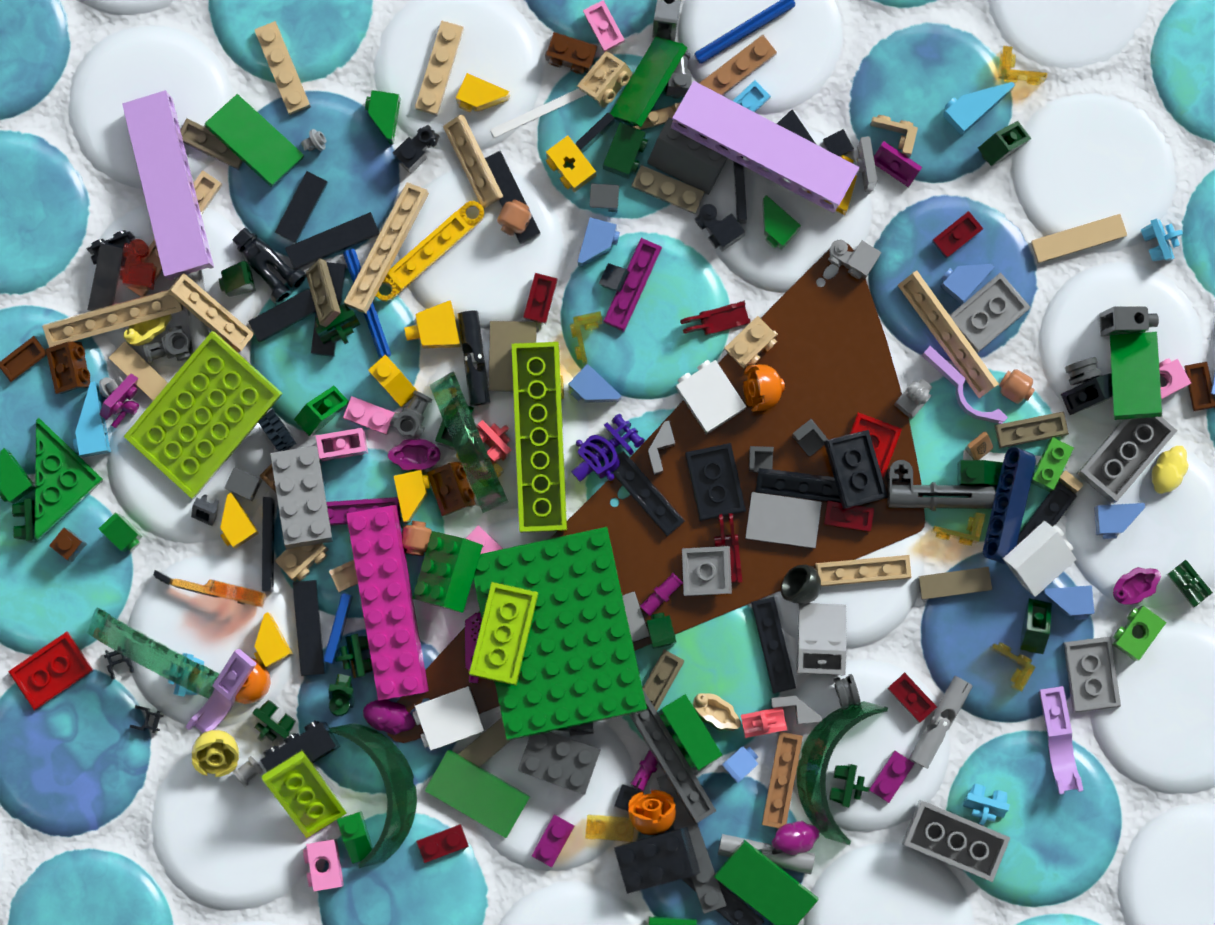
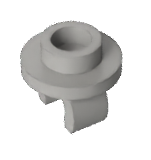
(316, 140)
(107, 386)

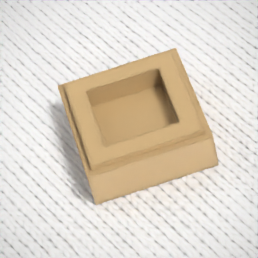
(1070, 482)

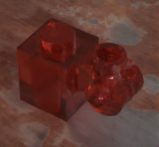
(135, 272)

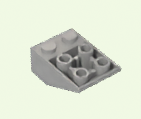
(821, 639)

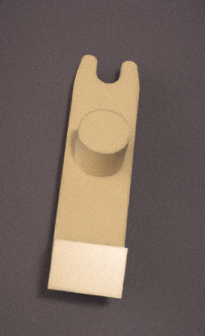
(659, 117)

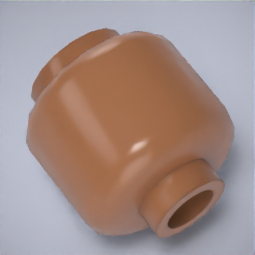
(514, 217)
(1017, 386)
(416, 538)

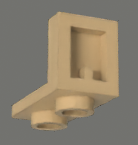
(905, 127)

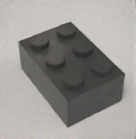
(559, 761)

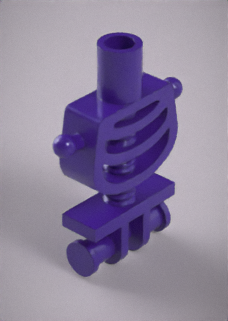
(588, 465)

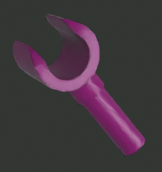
(129, 407)

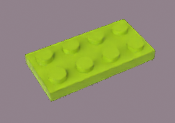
(503, 633)
(304, 794)

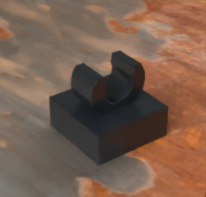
(204, 510)

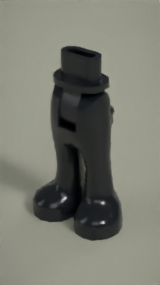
(259, 255)

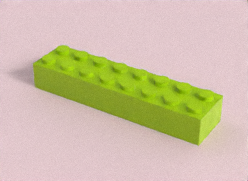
(539, 437)

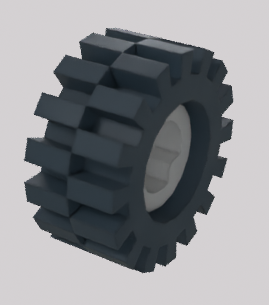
(276, 431)

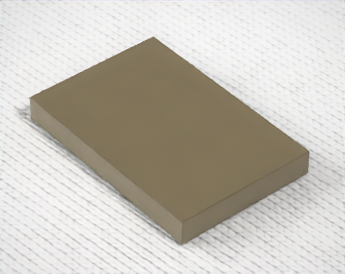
(500, 350)

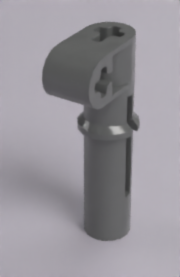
(907, 495)

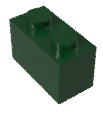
(624, 150)

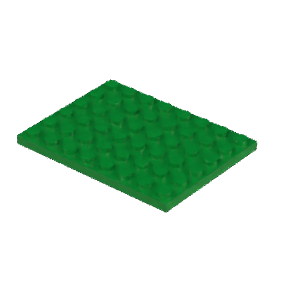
(579, 642)

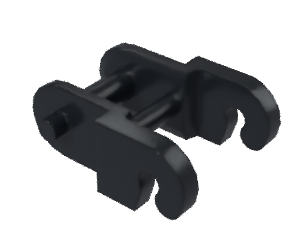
(111, 664)
(156, 720)

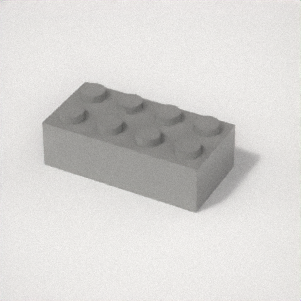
(1125, 455)
(301, 497)
(956, 840)

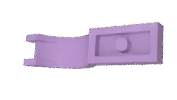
(957, 380)
(223, 697)
(1060, 739)

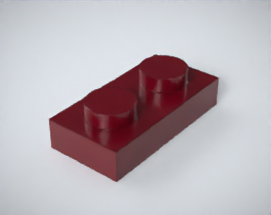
(957, 234)
(540, 298)
(851, 518)
(912, 697)
(442, 843)

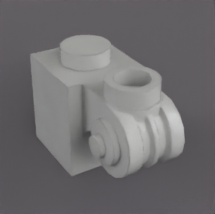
(858, 262)
(914, 398)

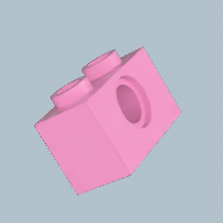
(1174, 376)
(341, 444)
(333, 876)

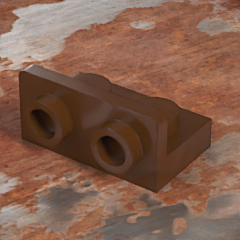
(570, 53)
(68, 367)
(451, 488)

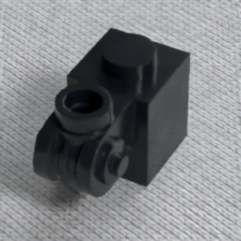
(412, 151)
(722, 232)

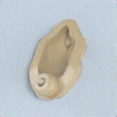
(716, 712)

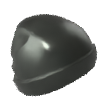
(801, 584)

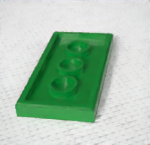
(648, 81)
(254, 140)
(1135, 375)
(477, 793)
(765, 886)

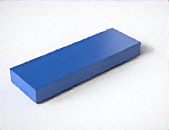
(338, 628)

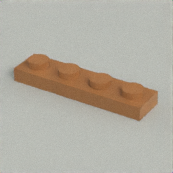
(740, 66)
(782, 779)

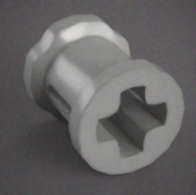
(248, 771)

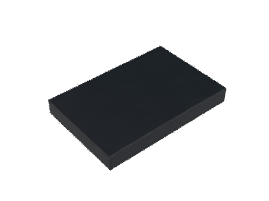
(855, 469)
(715, 481)

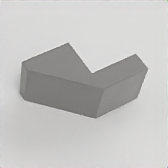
(663, 440)
(804, 713)

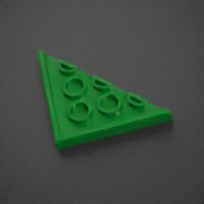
(60, 479)

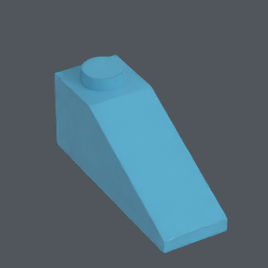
(973, 106)
(91, 428)

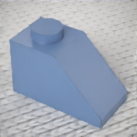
(597, 240)
(964, 280)
(592, 387)
(1115, 518)
(1072, 600)
(740, 763)

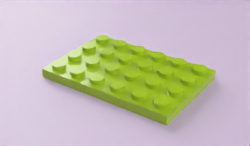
(203, 415)

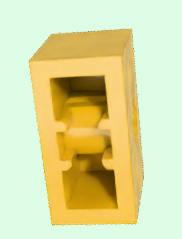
(567, 151)

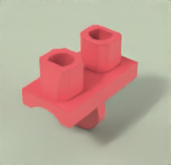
(496, 440)
(763, 722)

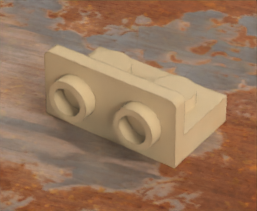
(605, 79)
(751, 343)
(298, 560)

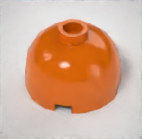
(763, 387)
(255, 686)
(652, 812)

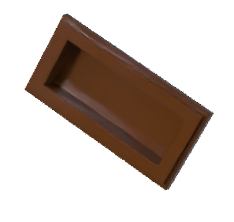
(22, 359)
(1200, 386)

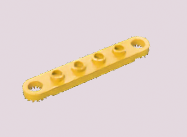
(430, 249)

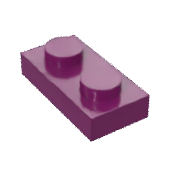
(896, 164)
(116, 400)
(891, 776)
(553, 840)

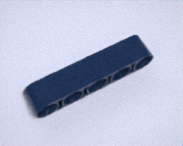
(1009, 504)

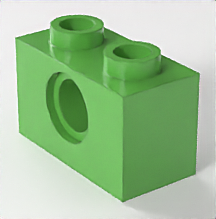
(1051, 464)
(1151, 626)

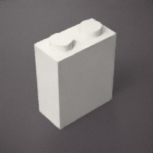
(710, 396)
(1040, 558)
(448, 718)

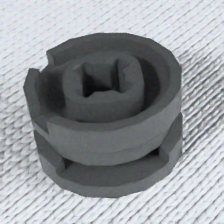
(1083, 371)
(847, 691)

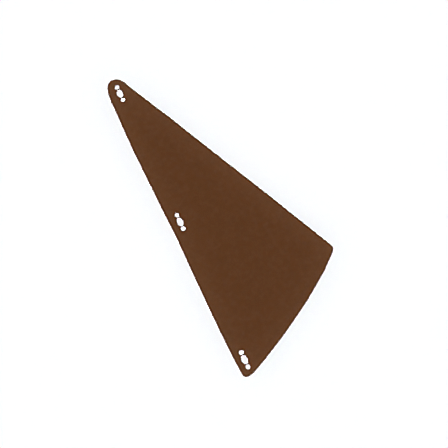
(832, 368)

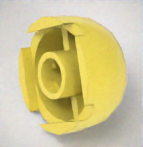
(215, 753)

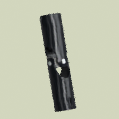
(473, 354)

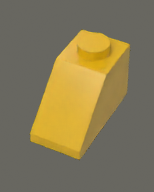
(479, 94)
(392, 380)
(411, 492)
(236, 523)
(270, 643)

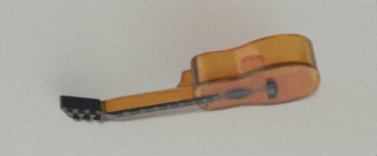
(217, 590)

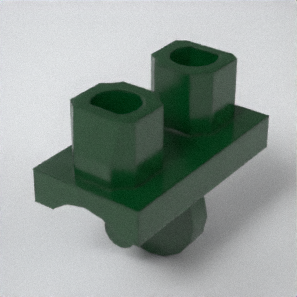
(339, 327)
(27, 510)
(1189, 583)
(355, 645)
(341, 695)
(265, 714)
(844, 795)

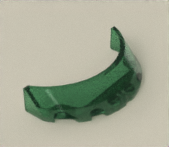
(468, 443)
(152, 654)
(815, 760)
(398, 784)

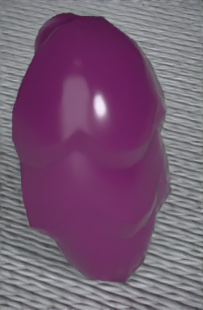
(415, 454)
(1136, 585)
(388, 716)
(796, 838)

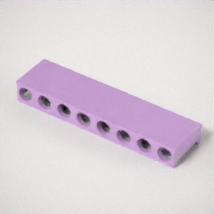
(764, 146)
(167, 185)

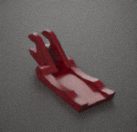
(719, 319)
(732, 542)

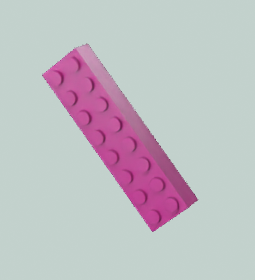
(387, 602)

